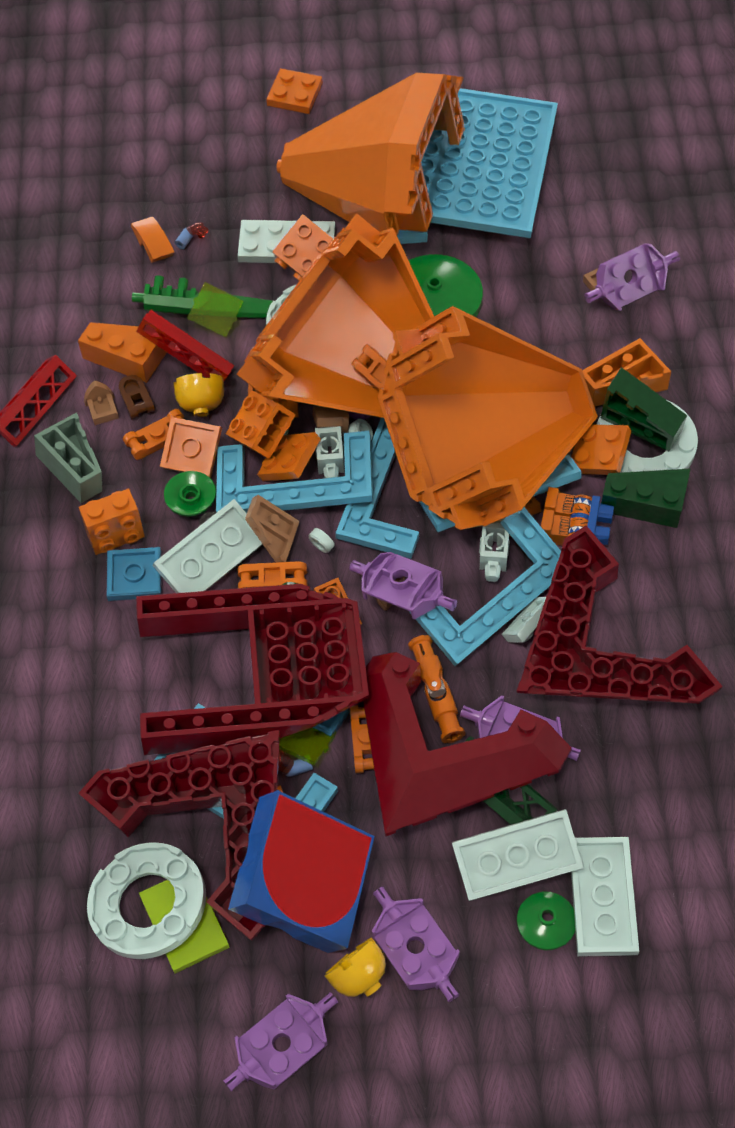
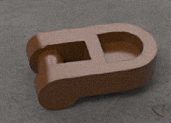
(132, 389)

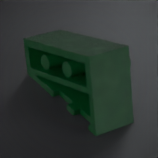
(643, 410)
(647, 495)

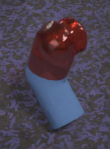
(188, 232)
(292, 767)

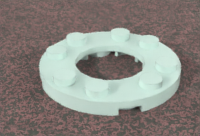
(678, 457)
(128, 866)

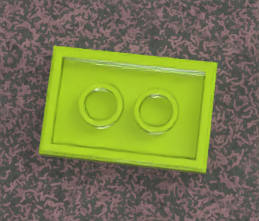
(201, 944)

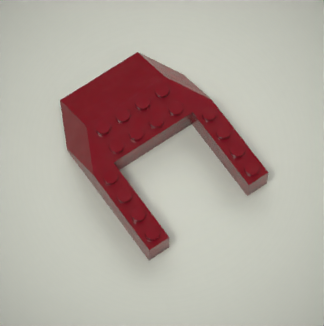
(302, 657)

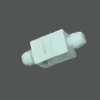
(330, 463)
(490, 560)

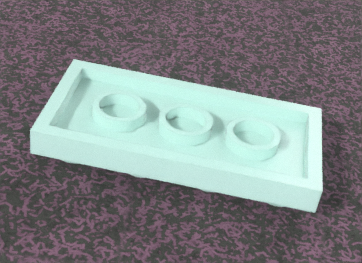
(261, 237)
(209, 551)
(517, 854)
(604, 898)

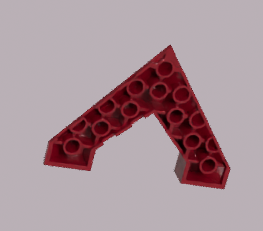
(565, 665)
(196, 779)
(423, 783)

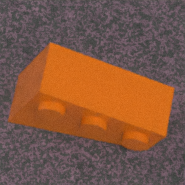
(120, 349)
(635, 359)

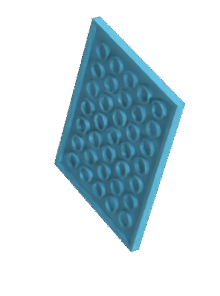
(496, 169)

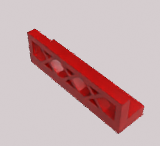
(183, 346)
(31, 389)

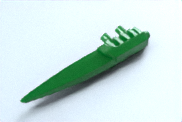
(181, 300)

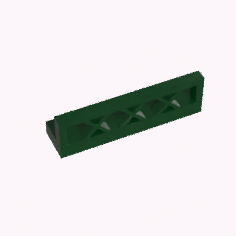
(511, 810)

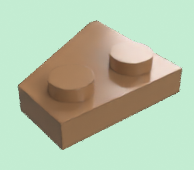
(272, 527)

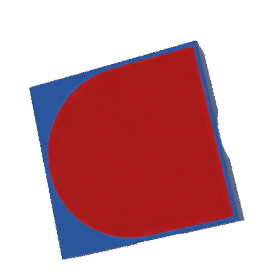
(302, 872)

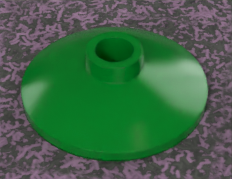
(189, 485)
(542, 933)

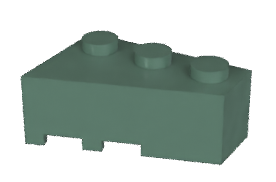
(69, 457)

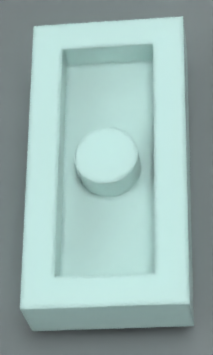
(523, 626)

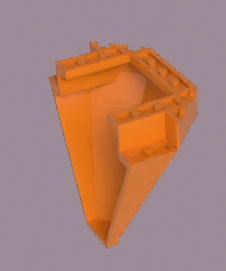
(374, 152)
(345, 299)
(479, 416)

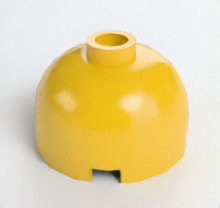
(198, 393)
(359, 970)

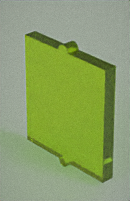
(215, 309)
(306, 744)

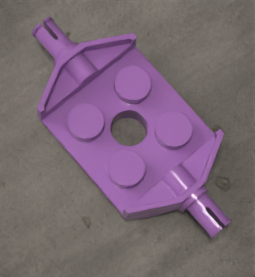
(647, 270)
(417, 594)
(499, 716)
(410, 921)
(292, 1019)

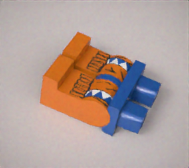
(569, 513)

